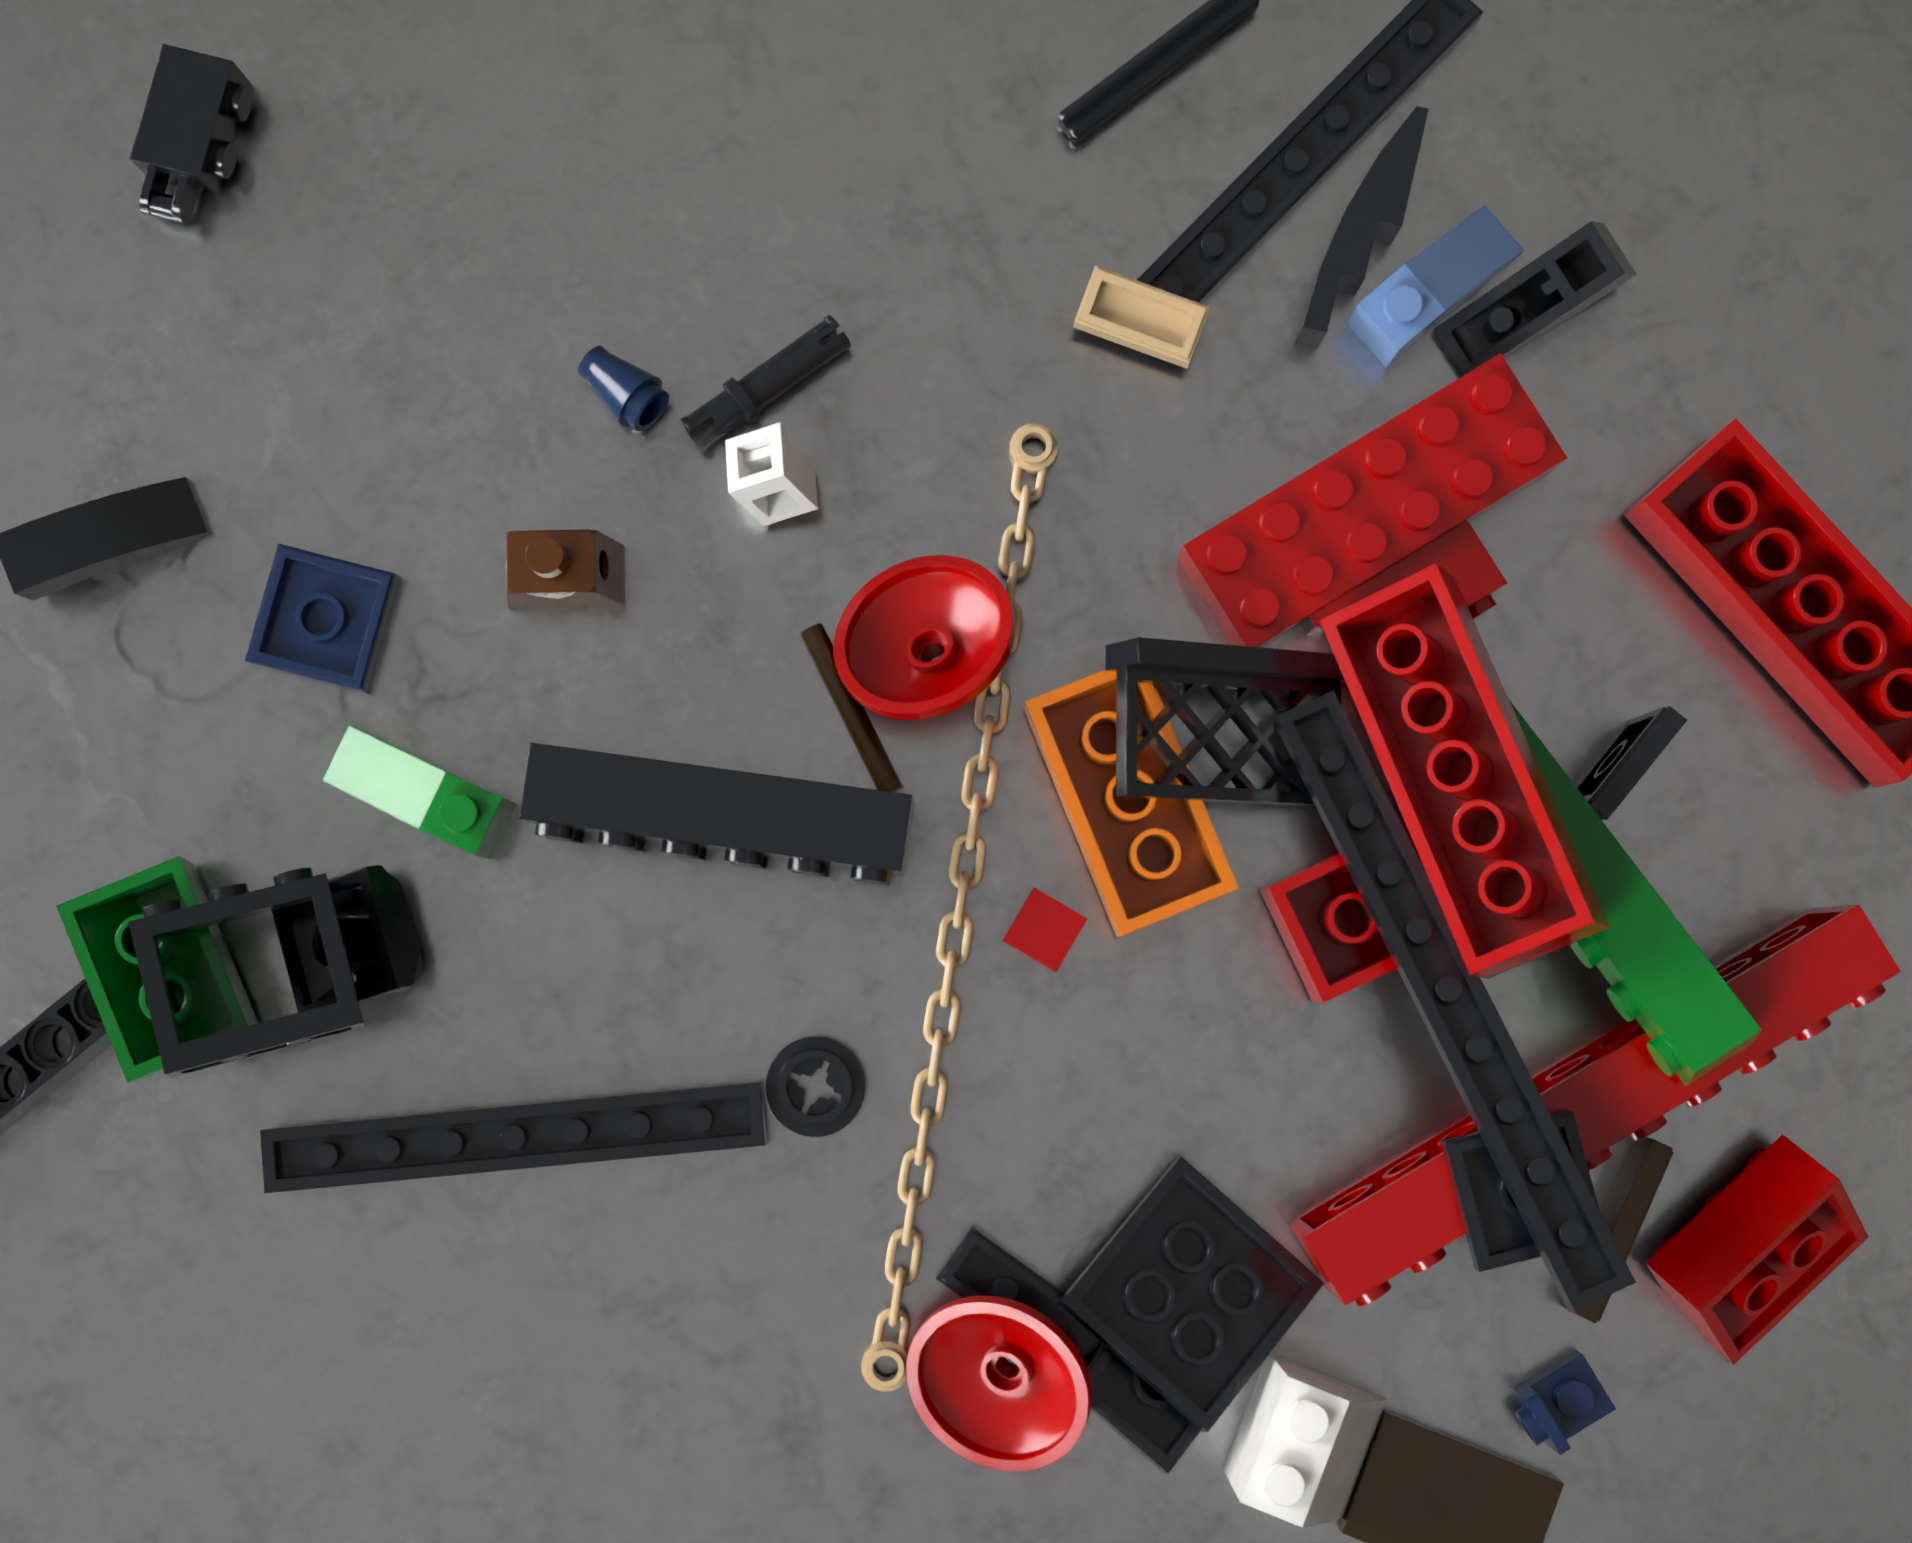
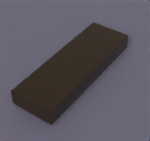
(1630, 1202)

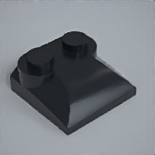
(374, 932)

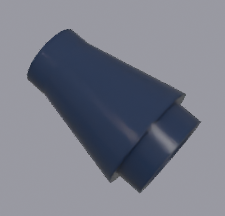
(626, 390)

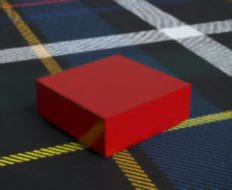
(1044, 929)

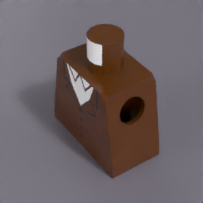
(563, 569)

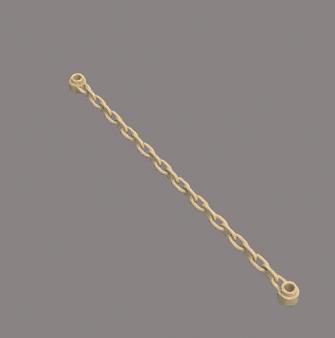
(890, 1346)

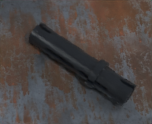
(765, 383)

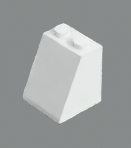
(1301, 1443)

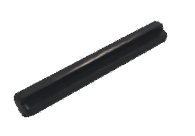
(1151, 66)

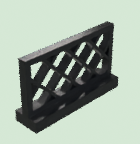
(1217, 669)

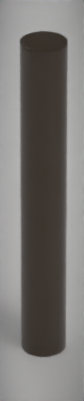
(851, 712)

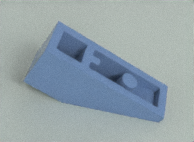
(1432, 285)

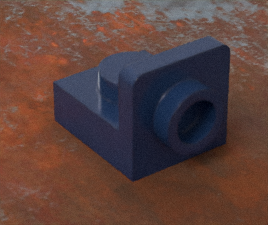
(1561, 1402)

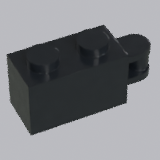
(188, 130)

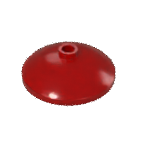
(908, 619)
(984, 1404)

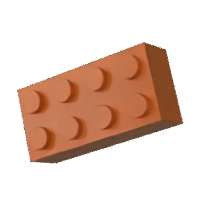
(1141, 852)

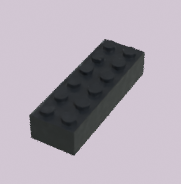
(718, 810)

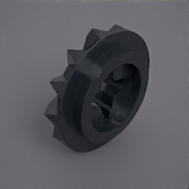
(787, 1095)

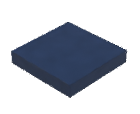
(322, 618)

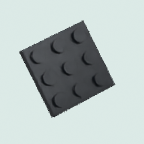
(1191, 1294)

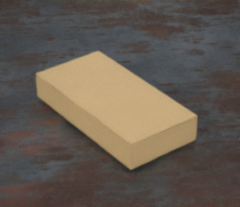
(1141, 317)

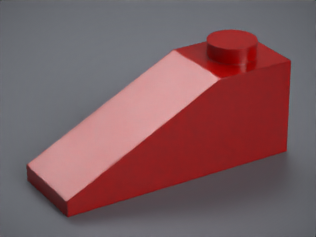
(1456, 551)

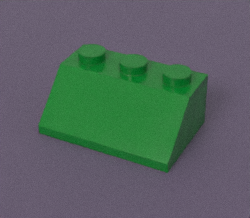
(196, 963)

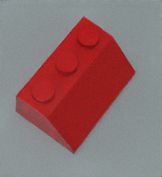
(1758, 1247)

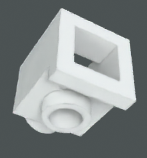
(770, 475)

